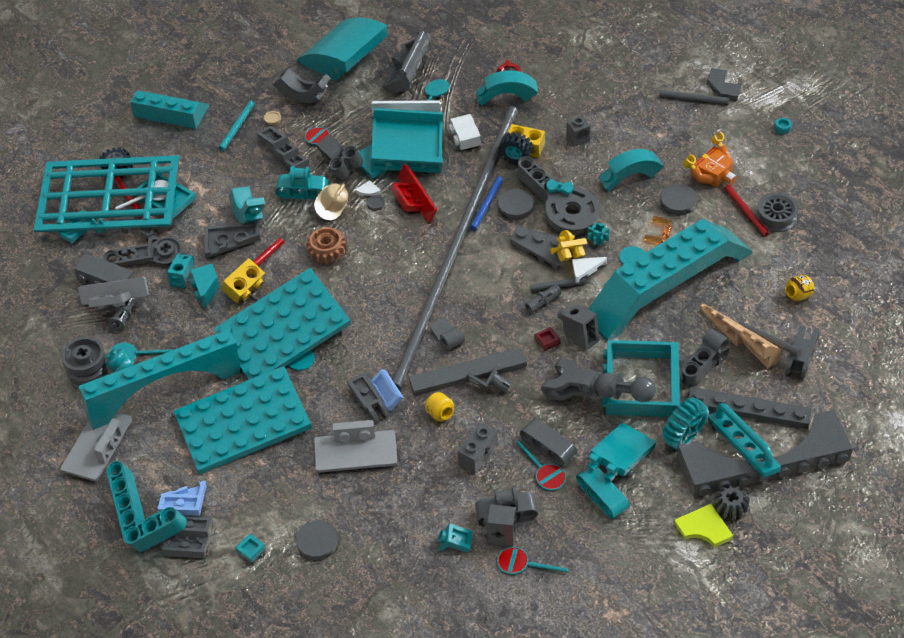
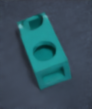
(180, 270)

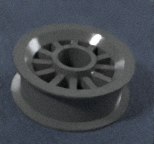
(777, 211)

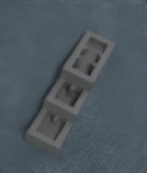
(281, 147)

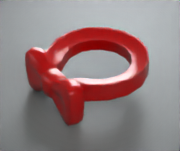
(510, 65)

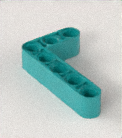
(135, 529)

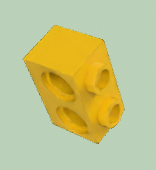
(536, 136)
(240, 279)

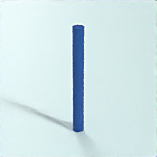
(484, 207)

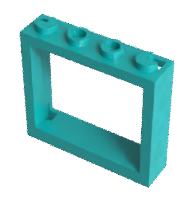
(643, 349)

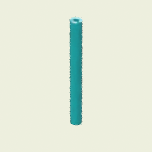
(236, 126)

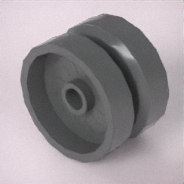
(84, 360)

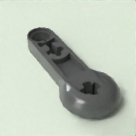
(147, 253)

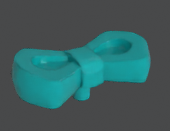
(566, 188)

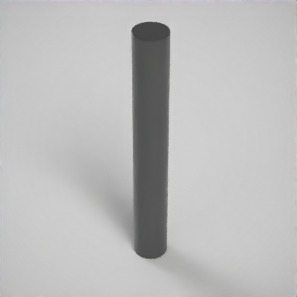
(561, 283)

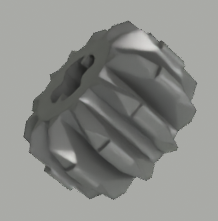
(731, 502)

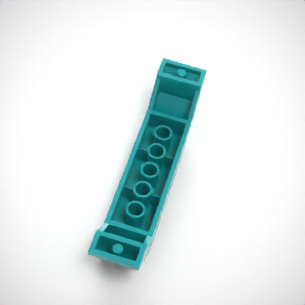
(661, 271)

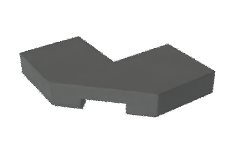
(717, 80)

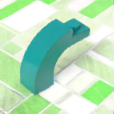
(507, 82)
(630, 163)
(244, 207)

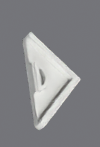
(586, 266)

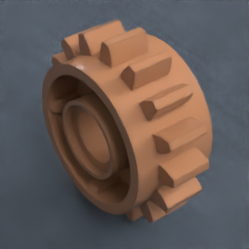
(326, 245)

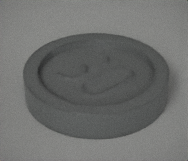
(375, 202)

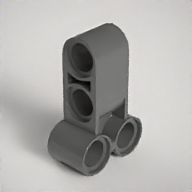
(340, 158)
(713, 349)

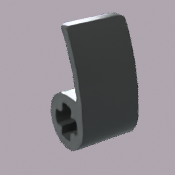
(446, 335)

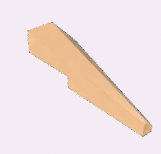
(764, 350)

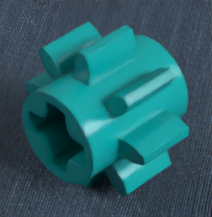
(598, 234)

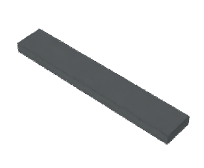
(456, 373)

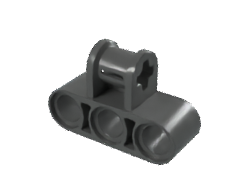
(524, 502)

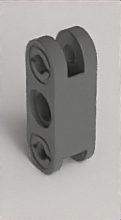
(801, 363)

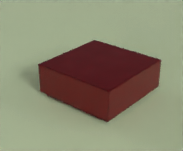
(547, 339)

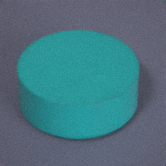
(782, 125)

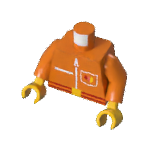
(714, 165)

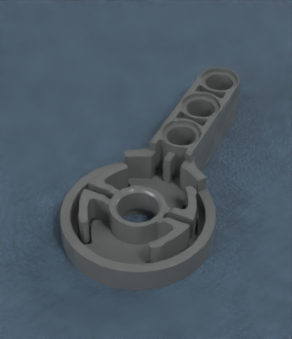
(579, 200)

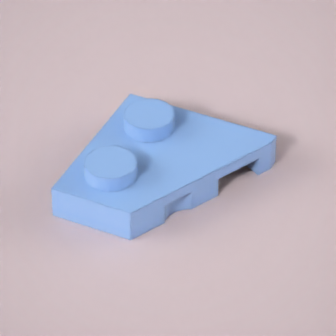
(184, 500)

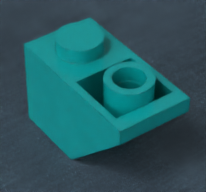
(205, 282)

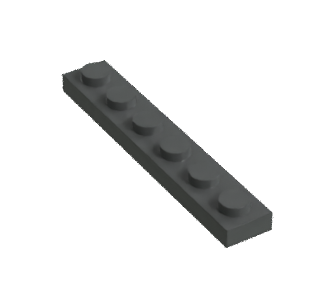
(755, 408)

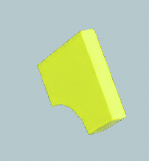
(704, 525)

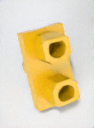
(568, 244)

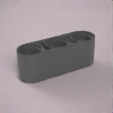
(548, 442)

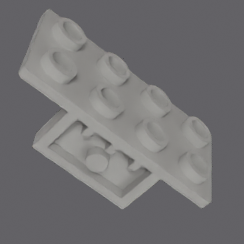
(355, 447)
(95, 448)

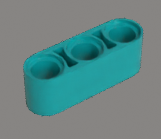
(603, 492)

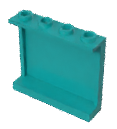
(408, 139)

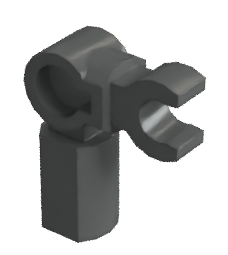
(149, 233)

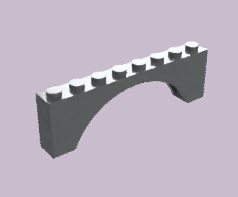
(710, 471)

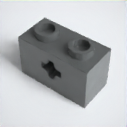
(477, 448)
(500, 525)

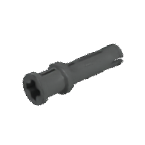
(121, 314)

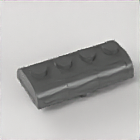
(407, 63)

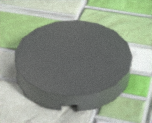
(678, 199)
(516, 203)
(317, 540)

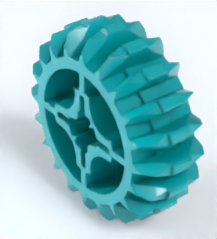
(685, 422)

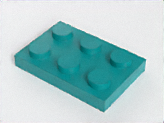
(182, 198)

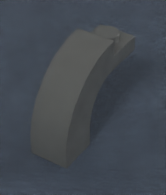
(300, 89)

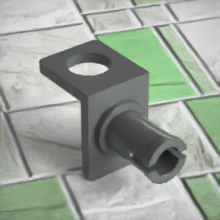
(493, 379)

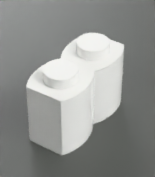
(465, 132)

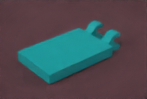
(620, 451)

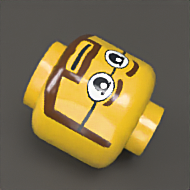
(799, 288)

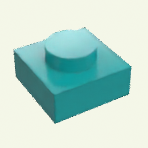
(250, 548)

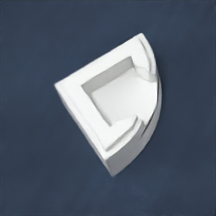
(368, 189)

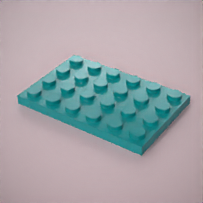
(285, 324)
(242, 419)

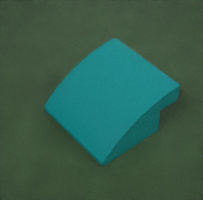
(344, 46)

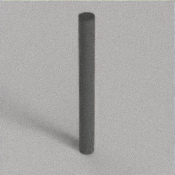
(694, 97)
(778, 342)

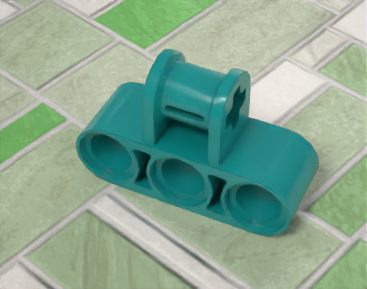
(300, 184)

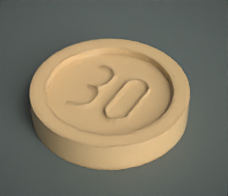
(272, 118)

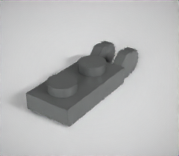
(367, 396)

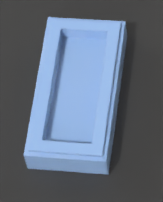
(387, 389)

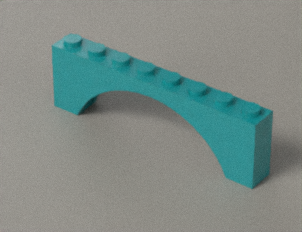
(107, 394)

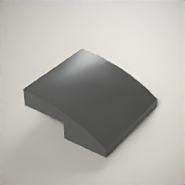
(191, 541)

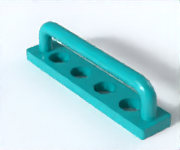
(726, 416)

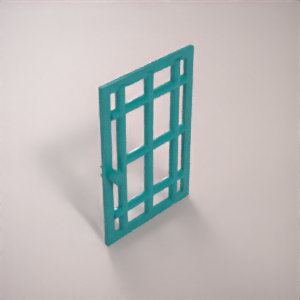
(107, 193)

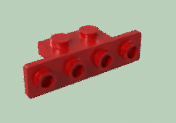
(412, 194)

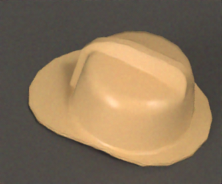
(331, 201)

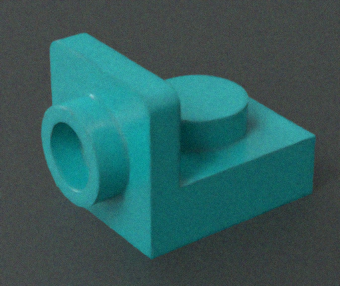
(455, 537)

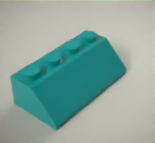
(168, 109)

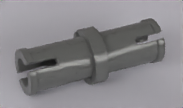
(533, 304)

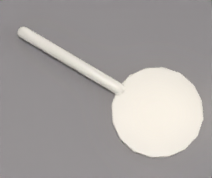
(159, 183)

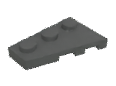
(228, 237)
(537, 244)

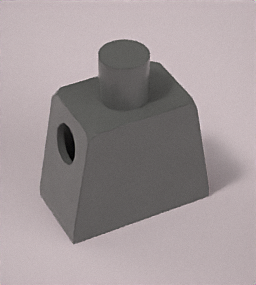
(580, 326)

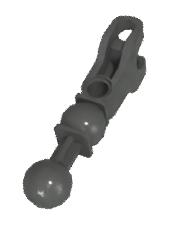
(593, 383)

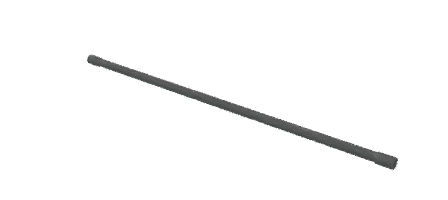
(400, 374)

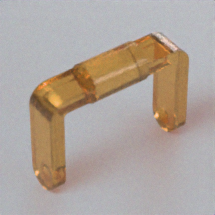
(666, 233)

